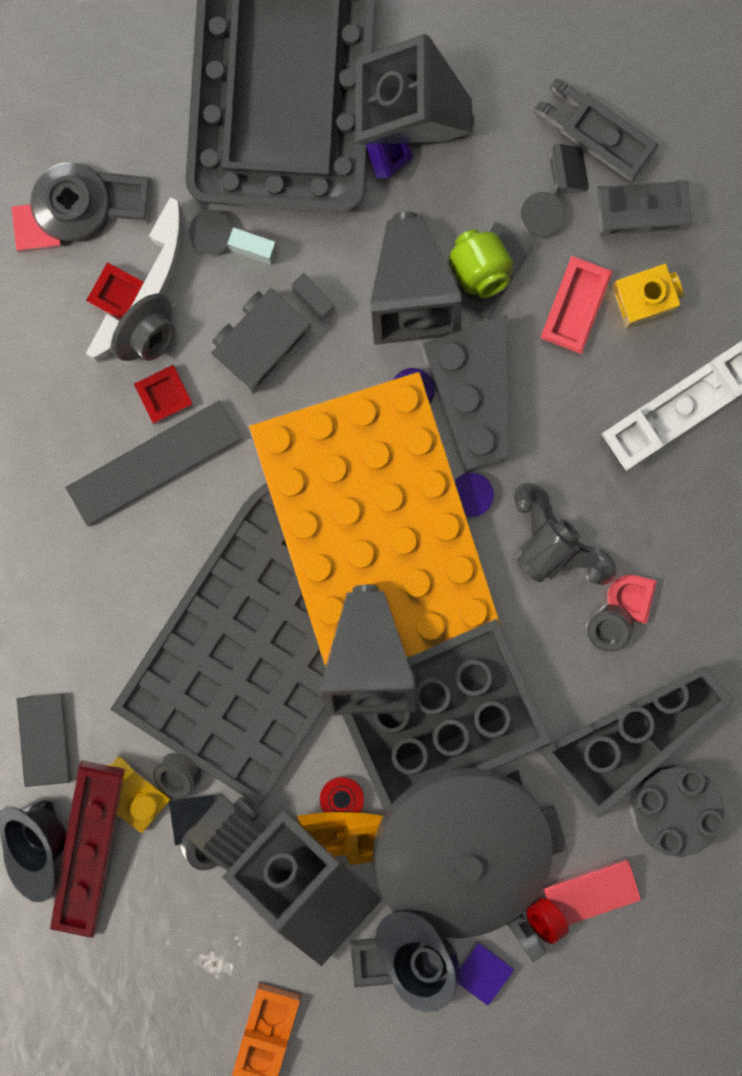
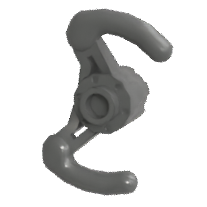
(555, 542)

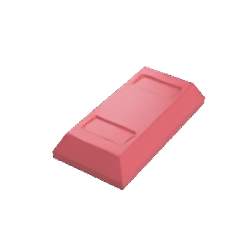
(576, 304)

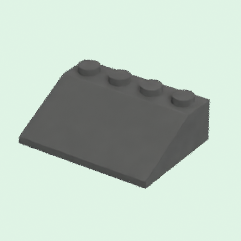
(467, 715)

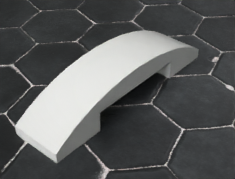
(167, 235)
(677, 409)

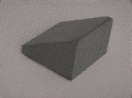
(568, 169)

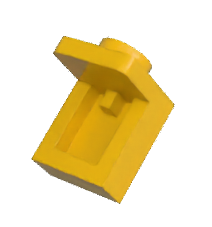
(139, 798)

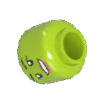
(481, 263)

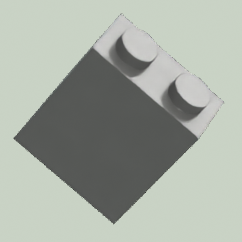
(301, 888)

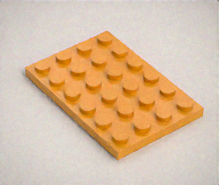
(377, 505)

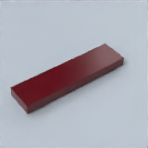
(87, 848)

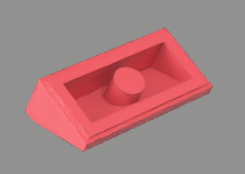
(594, 891)

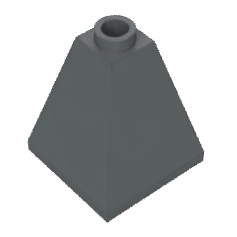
(409, 96)
(412, 285)
(367, 660)

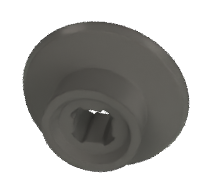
(84, 216)
(144, 330)

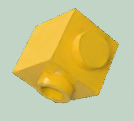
(647, 294)

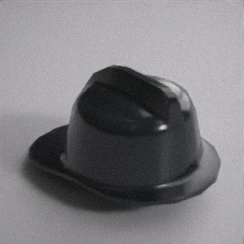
(30, 846)
(417, 960)

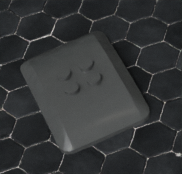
(277, 103)

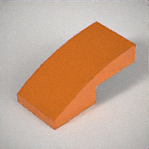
(267, 1032)

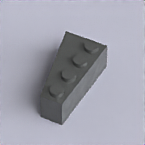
(630, 743)

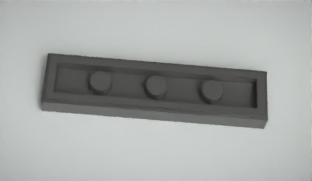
(153, 463)

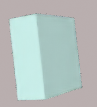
(252, 246)

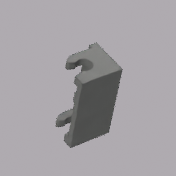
(643, 208)

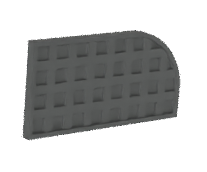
(235, 662)

